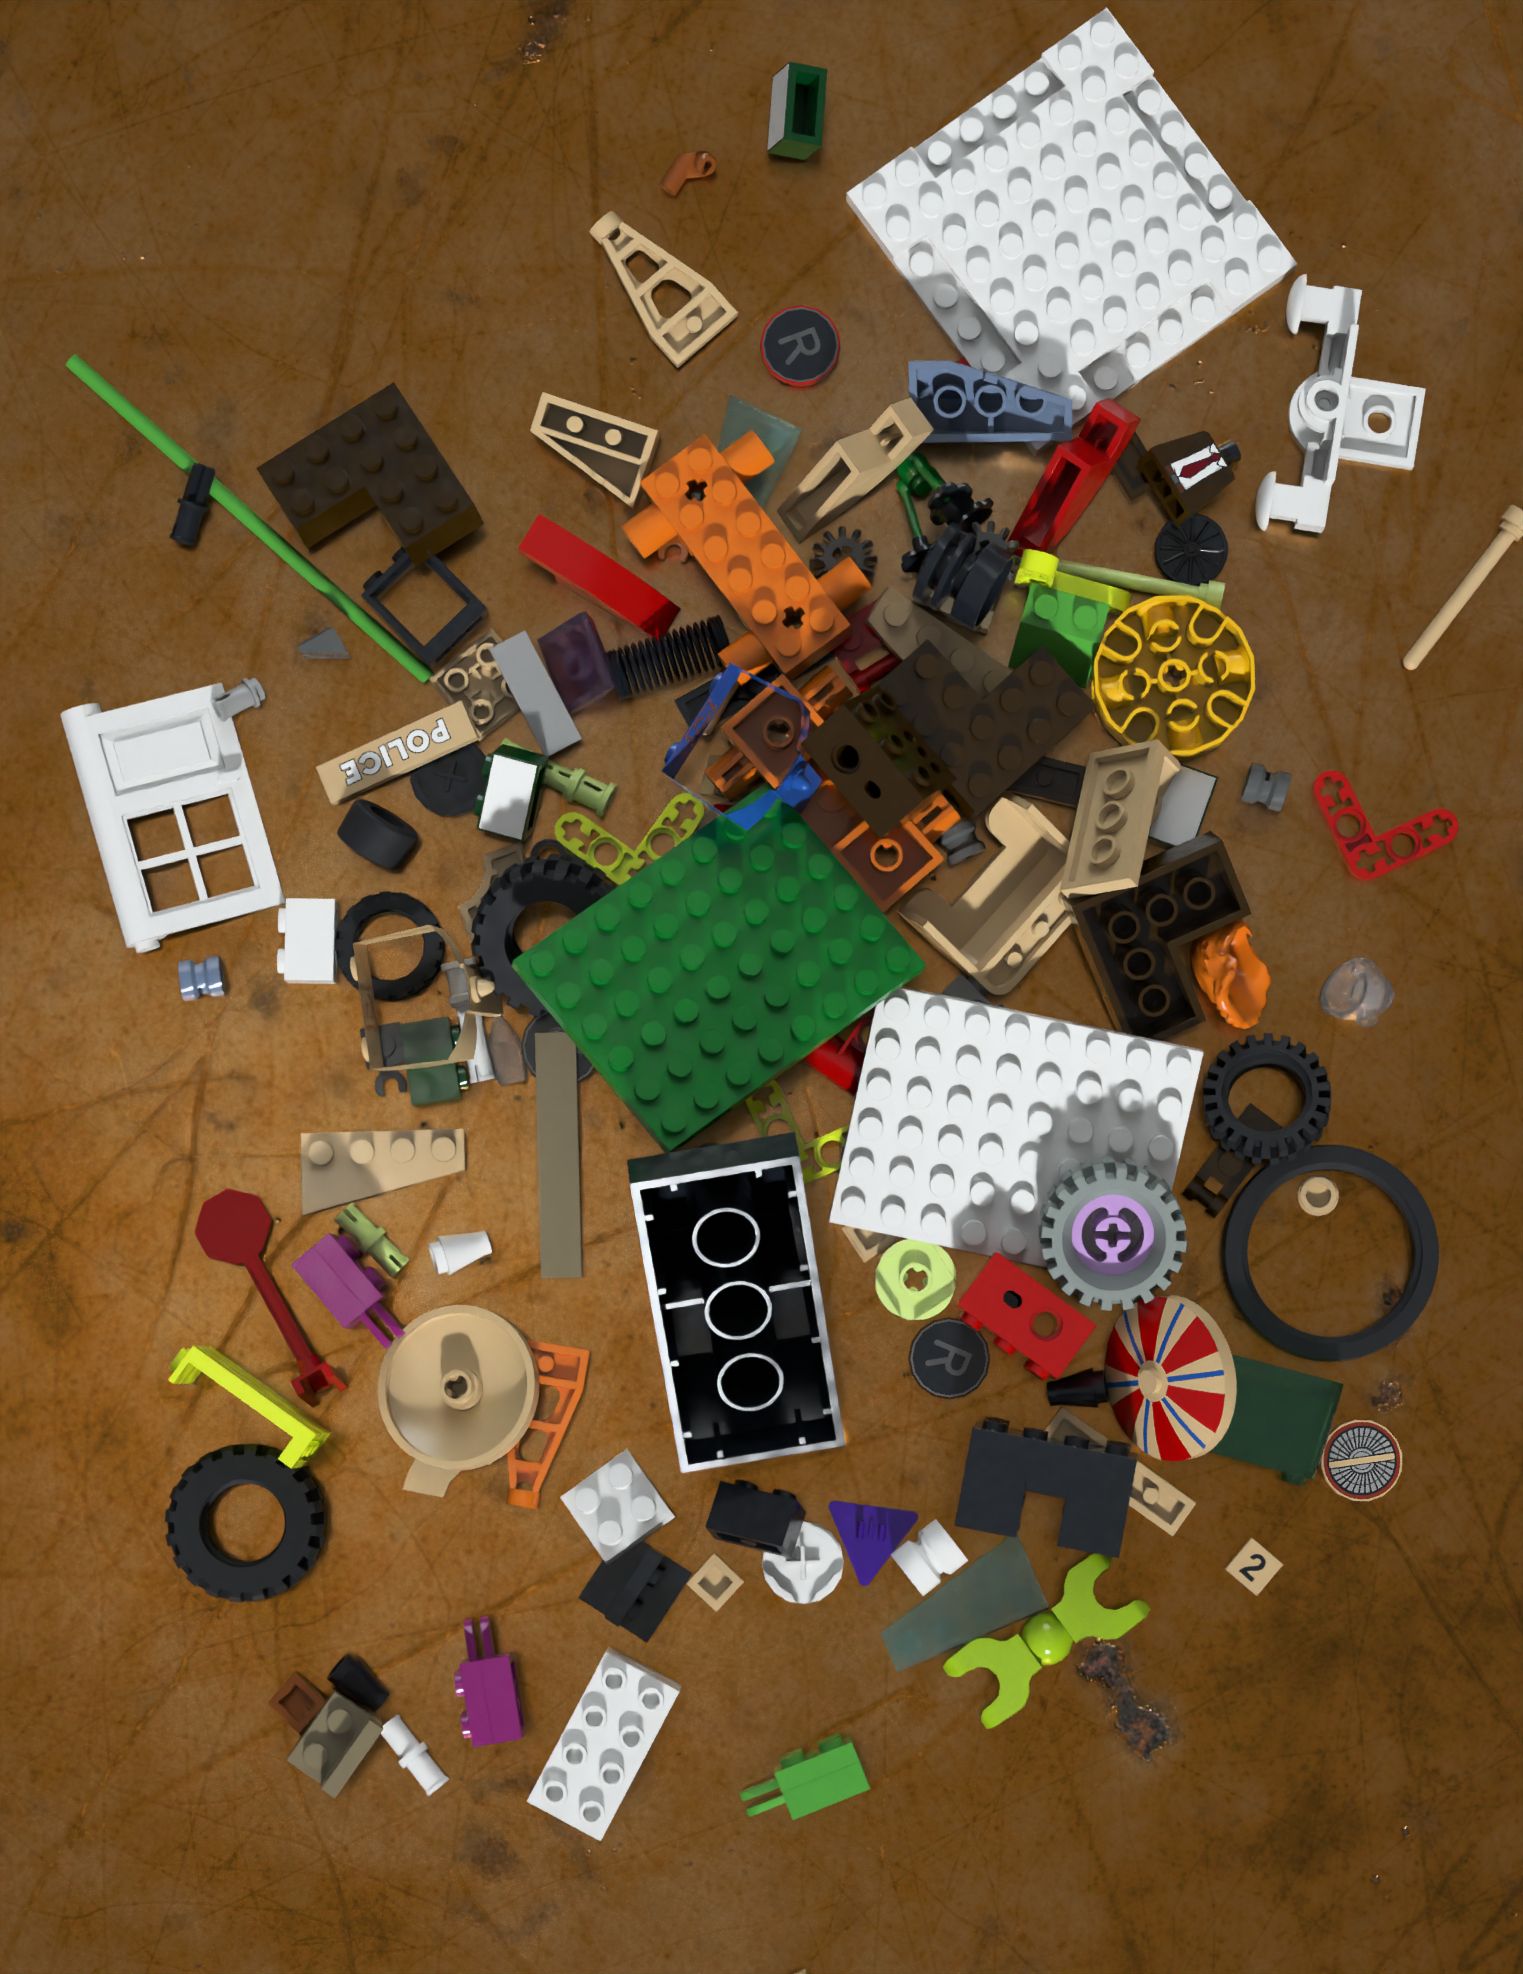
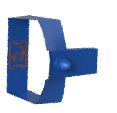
(796, 786)

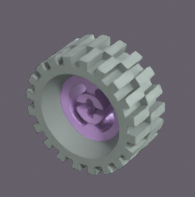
(1111, 1276)

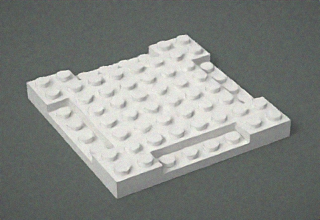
(1072, 225)

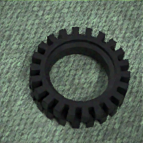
(1270, 1054)

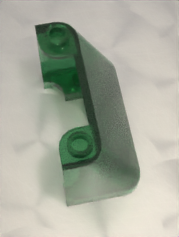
(1280, 1419)

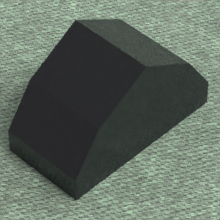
(736, 1301)

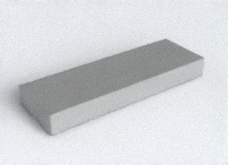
(535, 693)

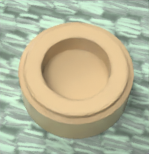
(1318, 1195)

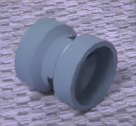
(201, 978)

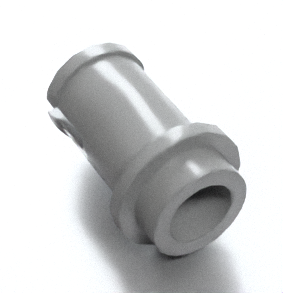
(237, 699)

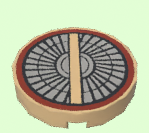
(1361, 1460)

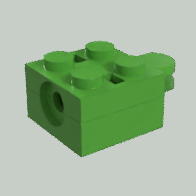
(812, 1779)

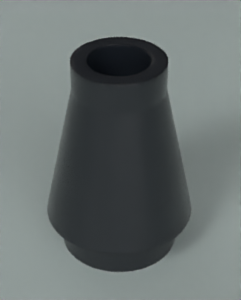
(1079, 1389)
(357, 1682)

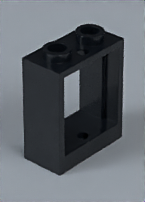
(451, 634)

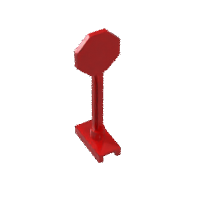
(235, 1231)

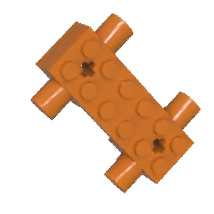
(746, 557)
(828, 810)

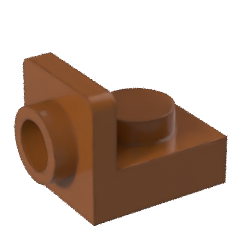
(297, 1702)

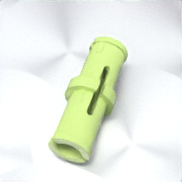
(371, 1239)

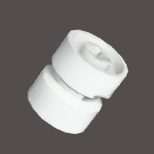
(929, 1557)

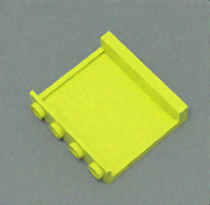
(306, 1432)

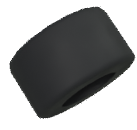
(377, 834)

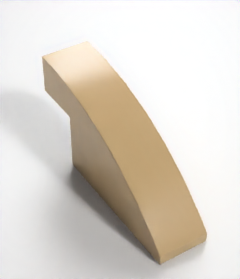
(854, 468)

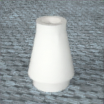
(458, 1250)

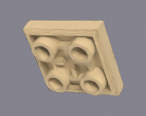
(480, 684)

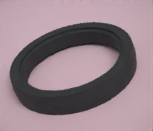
(1424, 1254)

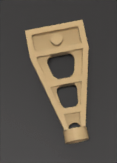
(695, 322)

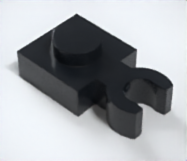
(392, 1056)

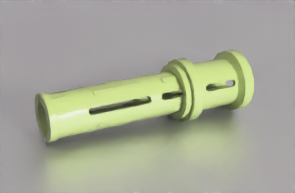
(577, 785)

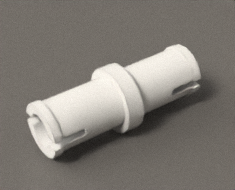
(413, 1755)

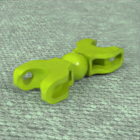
(1046, 1639)

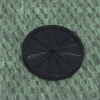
(1192, 550)

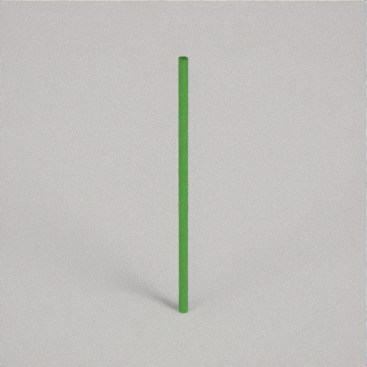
(252, 521)

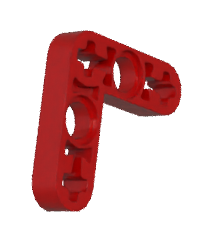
(1366, 840)

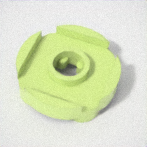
(910, 1302)

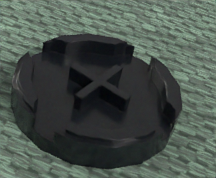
(450, 782)

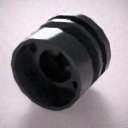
(963, 576)

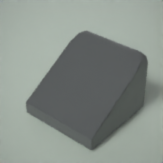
(324, 646)

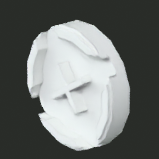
(811, 1570)

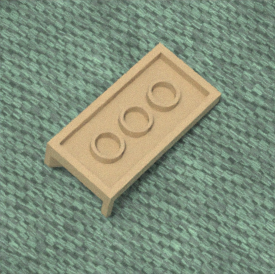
(1114, 817)

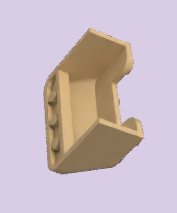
(1008, 908)

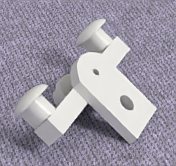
(1333, 411)

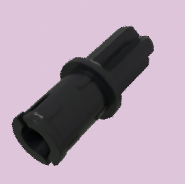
(193, 504)

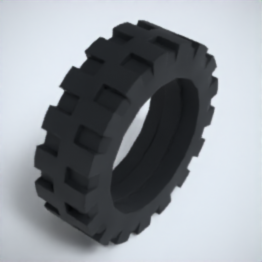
(409, 907)

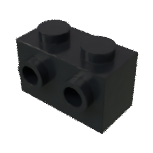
(756, 1518)

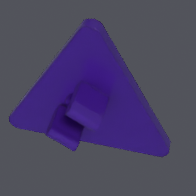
(870, 1534)

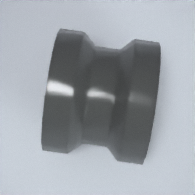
(961, 842)

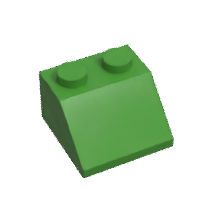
(1064, 626)

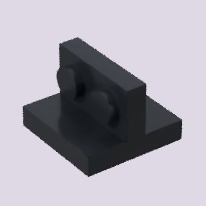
(636, 1589)

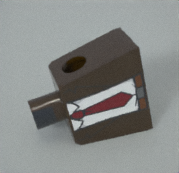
(1189, 472)

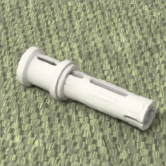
(481, 1066)

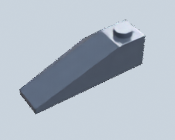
(985, 407)

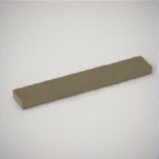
(558, 1155)

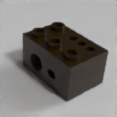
(878, 761)

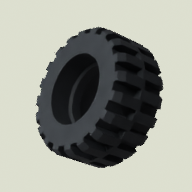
(507, 896)
(189, 1523)

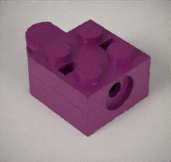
(346, 1286)
(489, 1691)

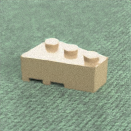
(600, 444)

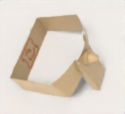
(480, 992)

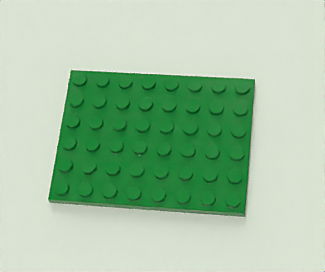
(718, 969)

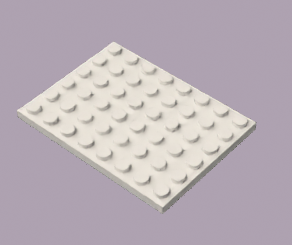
(985, 1108)

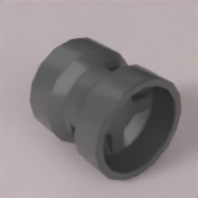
(1266, 787)

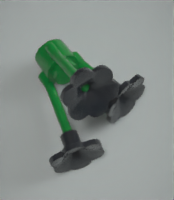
(948, 505)

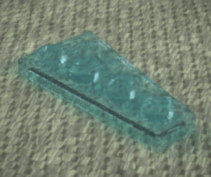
(977, 1602)

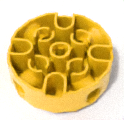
(1193, 643)

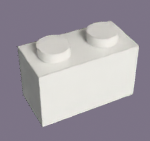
(309, 941)

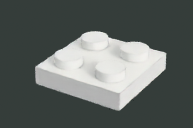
(617, 1507)

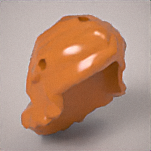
(1231, 973)

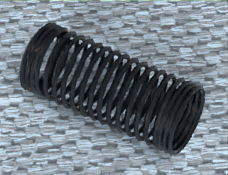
(713, 630)

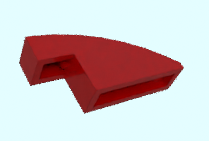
(1074, 477)
(598, 578)

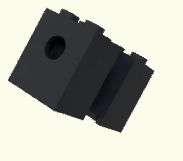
(1011, 1461)

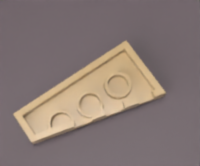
(364, 1164)

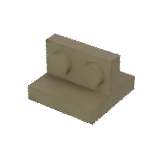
(335, 1742)

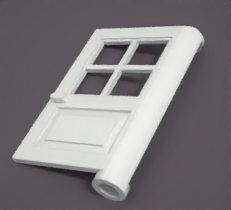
(155, 761)

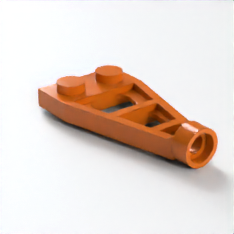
(565, 1370)

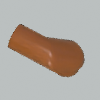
(687, 166)

